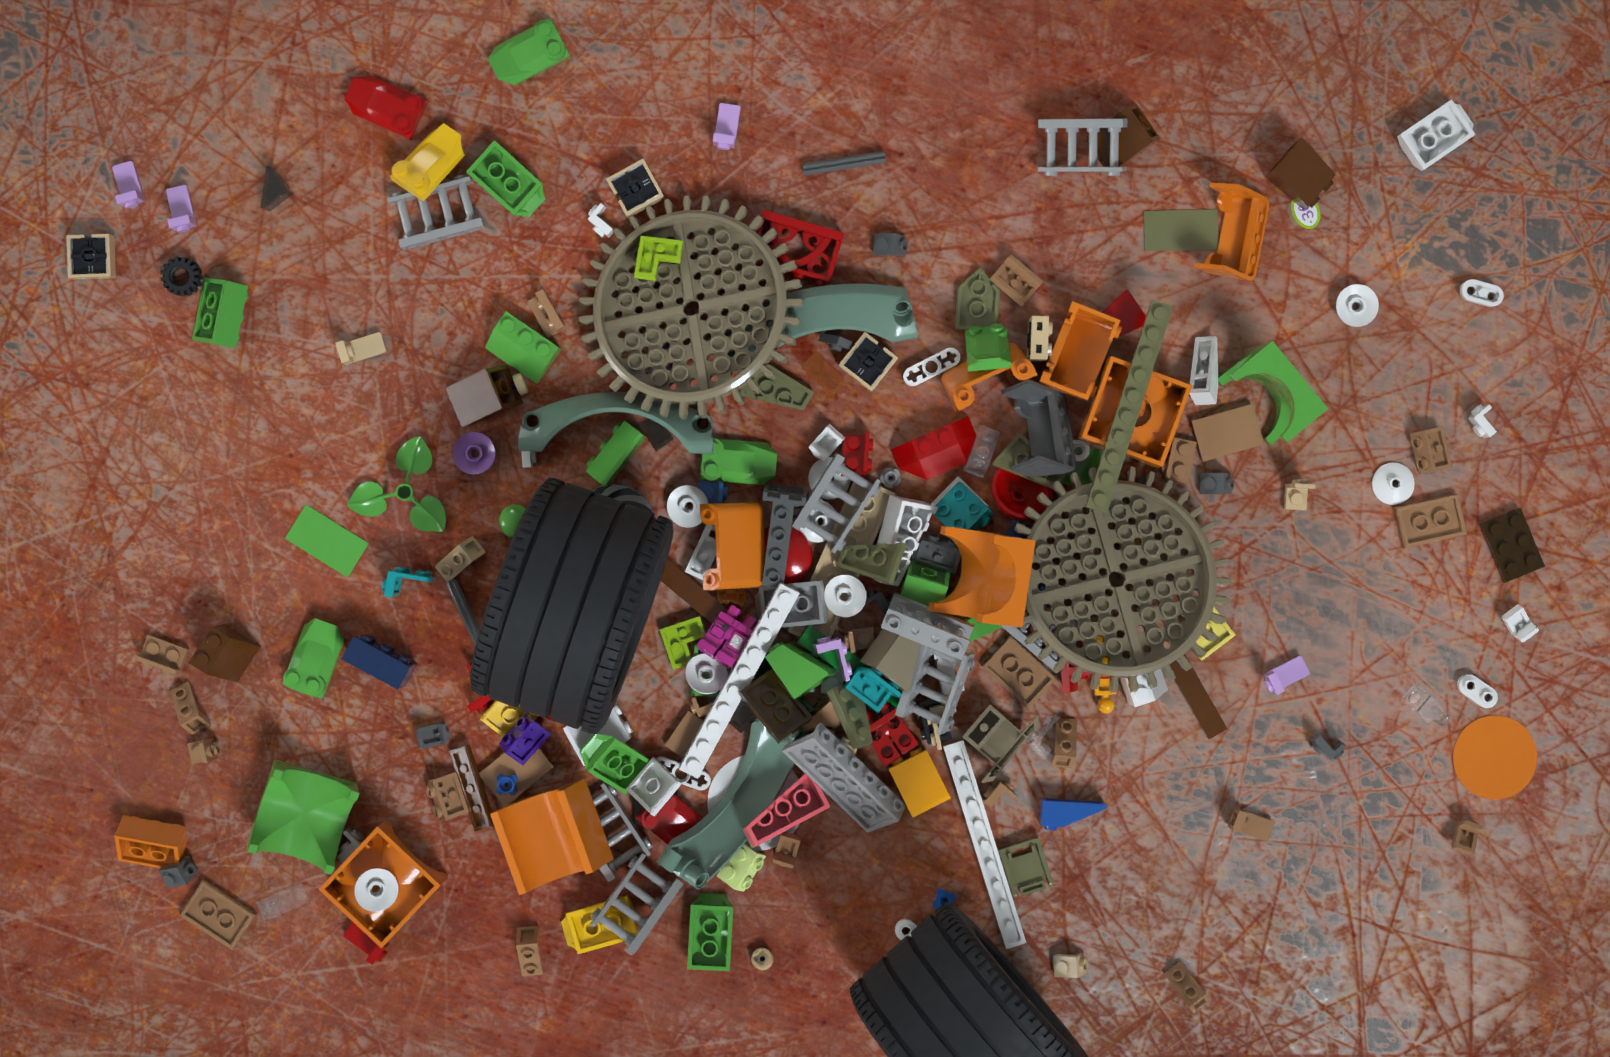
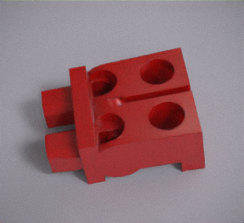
(890, 726)

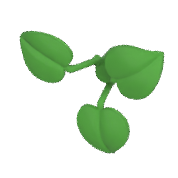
(428, 514)

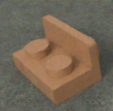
(546, 314)
(1430, 450)
(1179, 460)
(163, 655)
(447, 797)

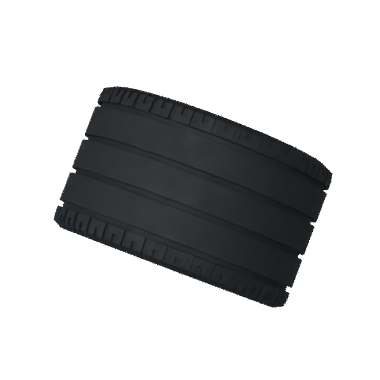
(570, 605)
(956, 997)

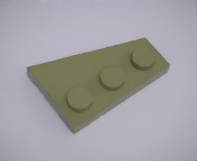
(780, 391)
(1015, 454)
(873, 561)
(852, 716)

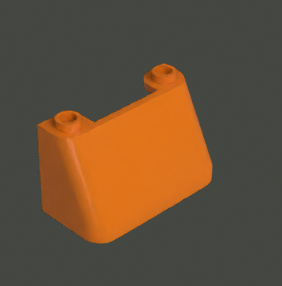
(1080, 351)
(958, 380)
(738, 545)

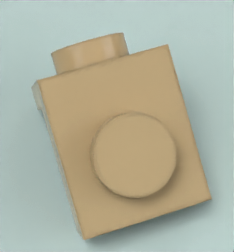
(1070, 965)

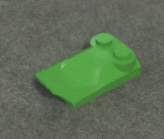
(528, 53)
(507, 181)
(987, 347)
(739, 462)
(314, 658)
(612, 760)
(710, 933)

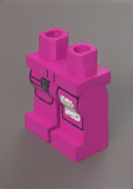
(727, 637)

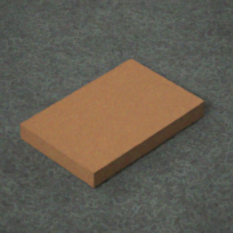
(1227, 432)
(1430, 520)
(1019, 672)
(527, 774)
(218, 914)

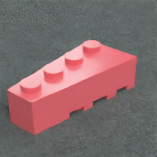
(794, 805)

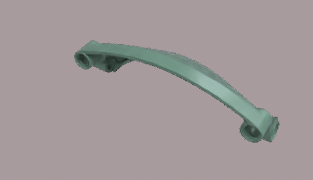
(859, 307)
(563, 413)
(719, 835)

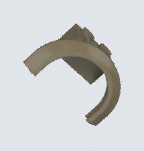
(997, 739)

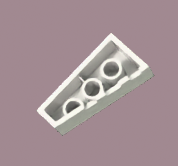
(905, 523)

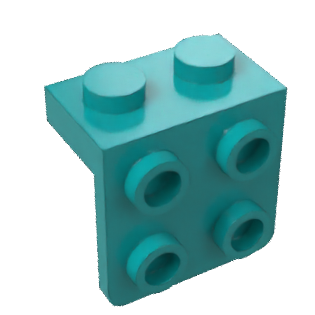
(963, 509)
(393, 583)
(871, 688)

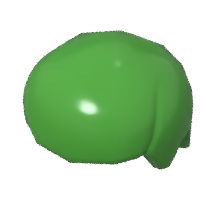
(510, 519)

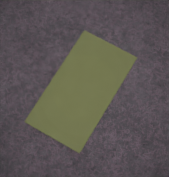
(1181, 230)

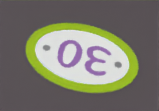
(1306, 218)

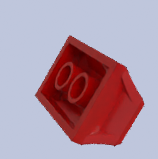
(385, 105)
(671, 819)

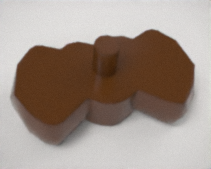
(731, 597)

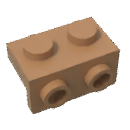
(1016, 280)

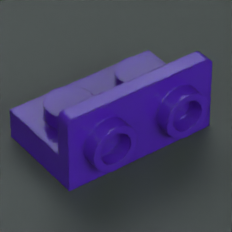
(524, 739)

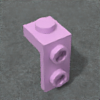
(726, 126)
(128, 185)
(181, 209)
(826, 644)
(1285, 675)

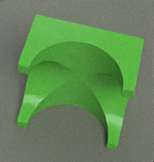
(1293, 397)
(302, 814)

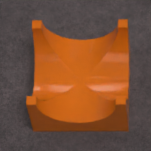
(1156, 420)
(992, 577)
(414, 880)

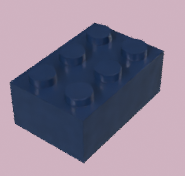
(379, 660)

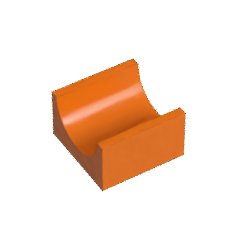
(551, 835)

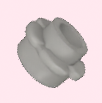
(884, 478)

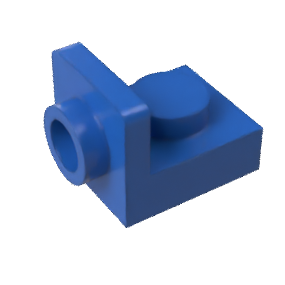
(713, 491)

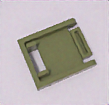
(1026, 869)

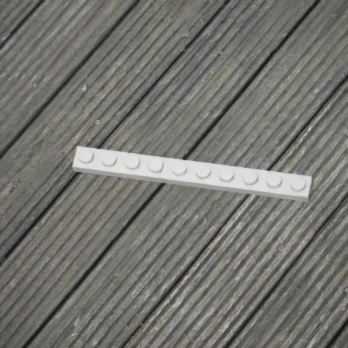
(738, 679)
(984, 844)

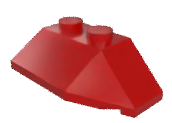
(937, 450)

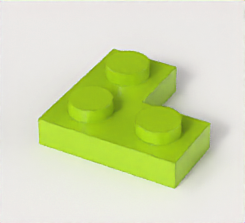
(652, 251)
(676, 639)

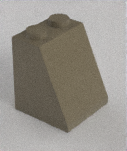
(893, 658)

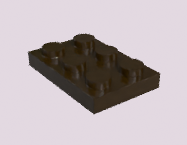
(1512, 545)
(775, 706)

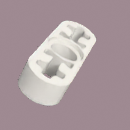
(943, 354)
(694, 784)

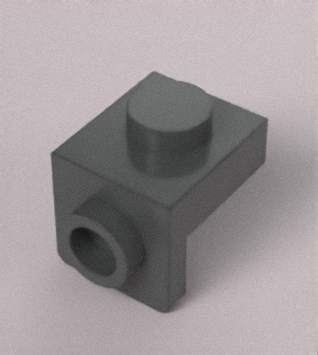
(890, 244)
(834, 341)
(1216, 483)
(432, 735)
(1320, 746)
(179, 873)

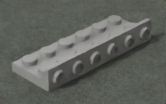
(845, 779)

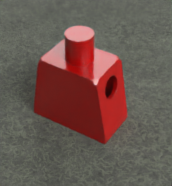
(1128, 311)

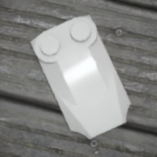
(1436, 135)

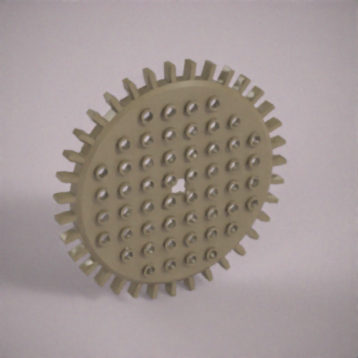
(617, 278)
(1195, 610)

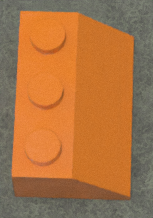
(150, 842)

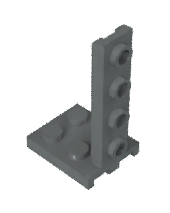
(784, 500)

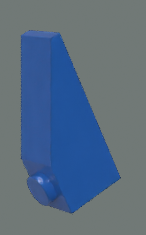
(1064, 812)

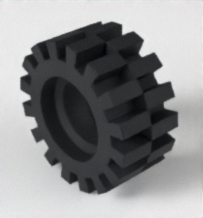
(194, 276)

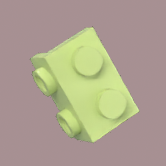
(742, 868)

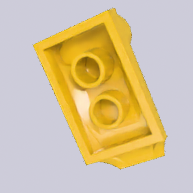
(429, 162)
(588, 938)

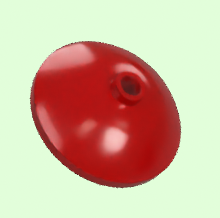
(1007, 484)
(798, 558)

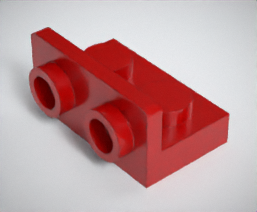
(856, 453)

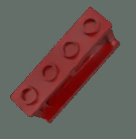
(823, 235)

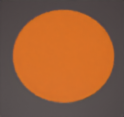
(1495, 757)

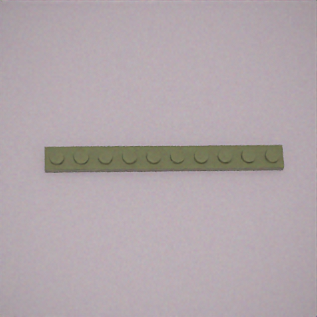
(1129, 406)

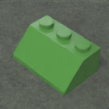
(220, 312)
(522, 347)
(615, 453)

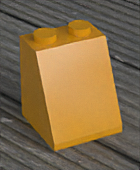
(918, 781)

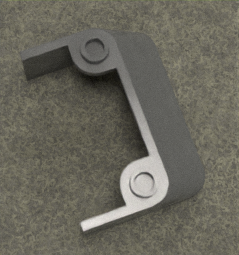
(1047, 429)

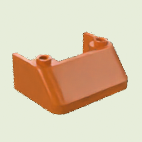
(1240, 232)

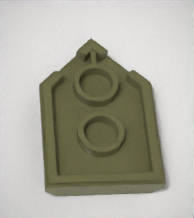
(977, 302)

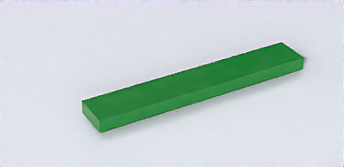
(810, 637)

